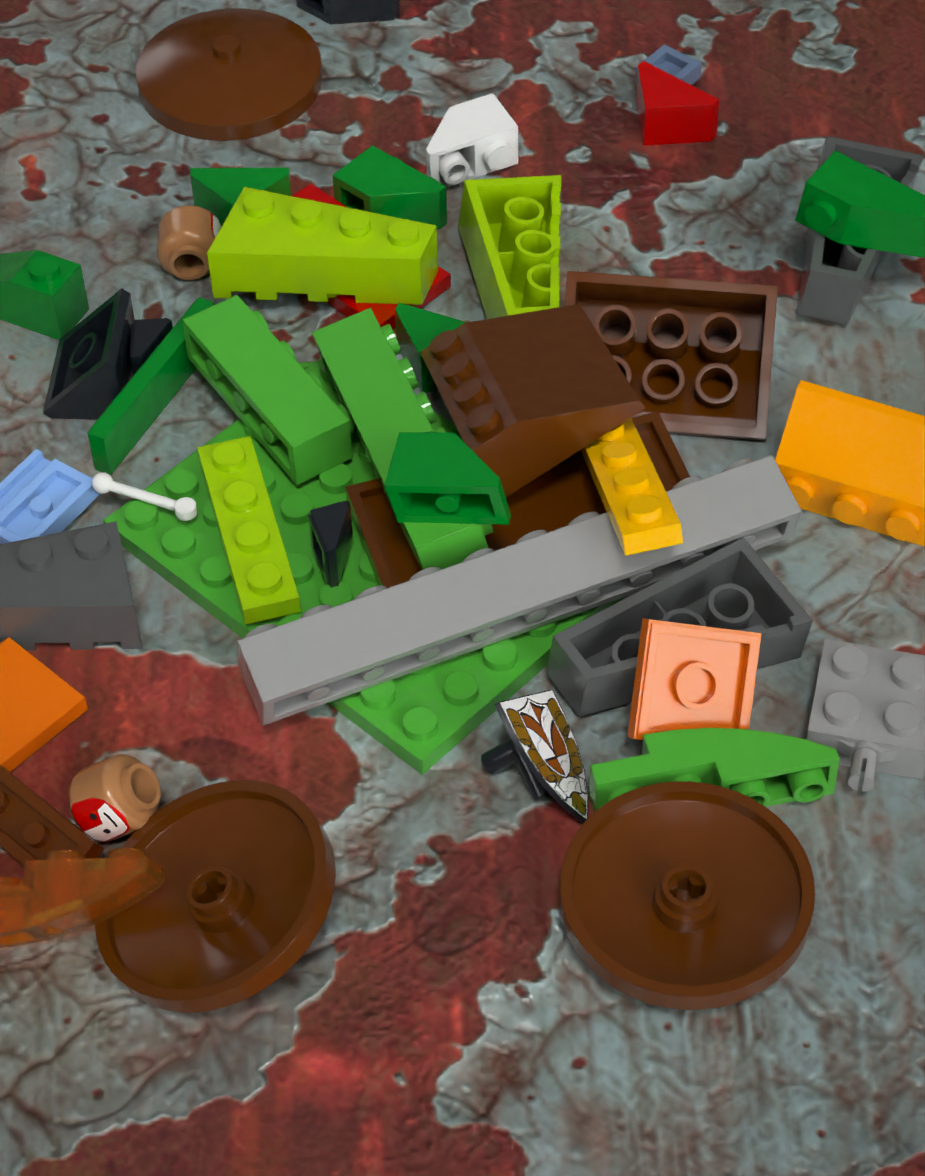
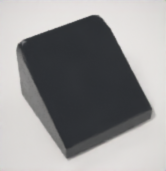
(145, 338)
(331, 539)

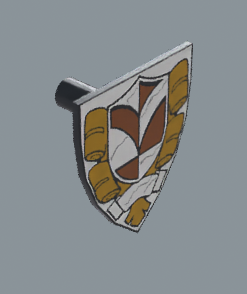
(542, 750)

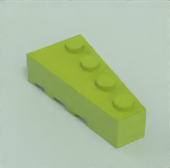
(513, 242)
(320, 250)

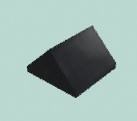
(92, 362)

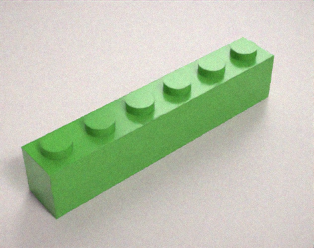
(382, 404)

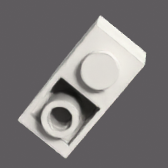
(472, 141)

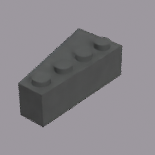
(839, 273)
(727, 589)

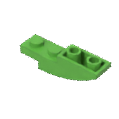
(751, 762)

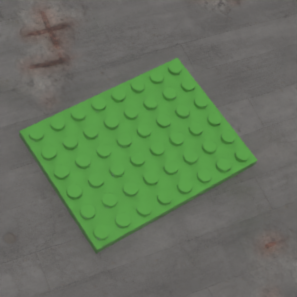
(411, 715)

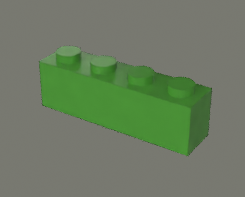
(269, 389)

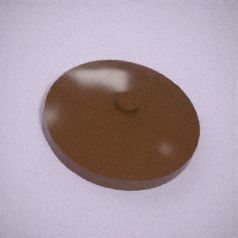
(229, 74)
(686, 895)
(237, 900)

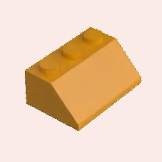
(856, 461)

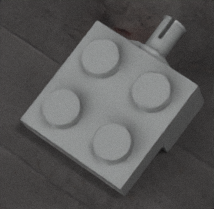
(870, 710)

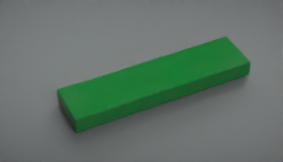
(143, 397)

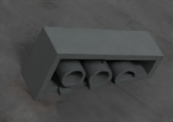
(67, 590)

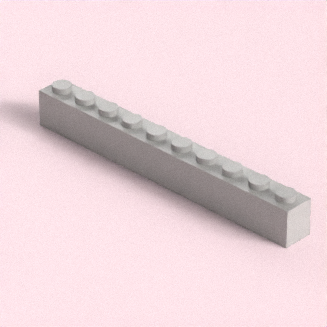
(501, 593)

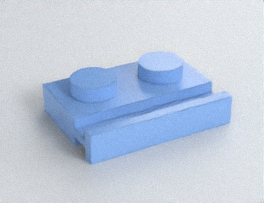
(42, 498)

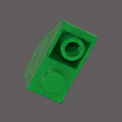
(390, 188)

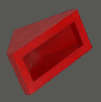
(673, 109)

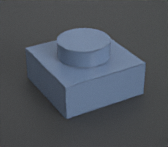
(675, 64)

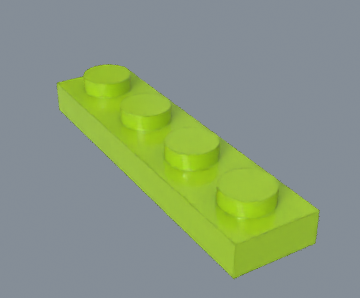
(248, 530)

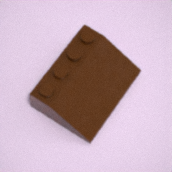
(687, 347)
(529, 389)

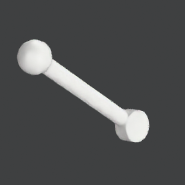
(184, 508)

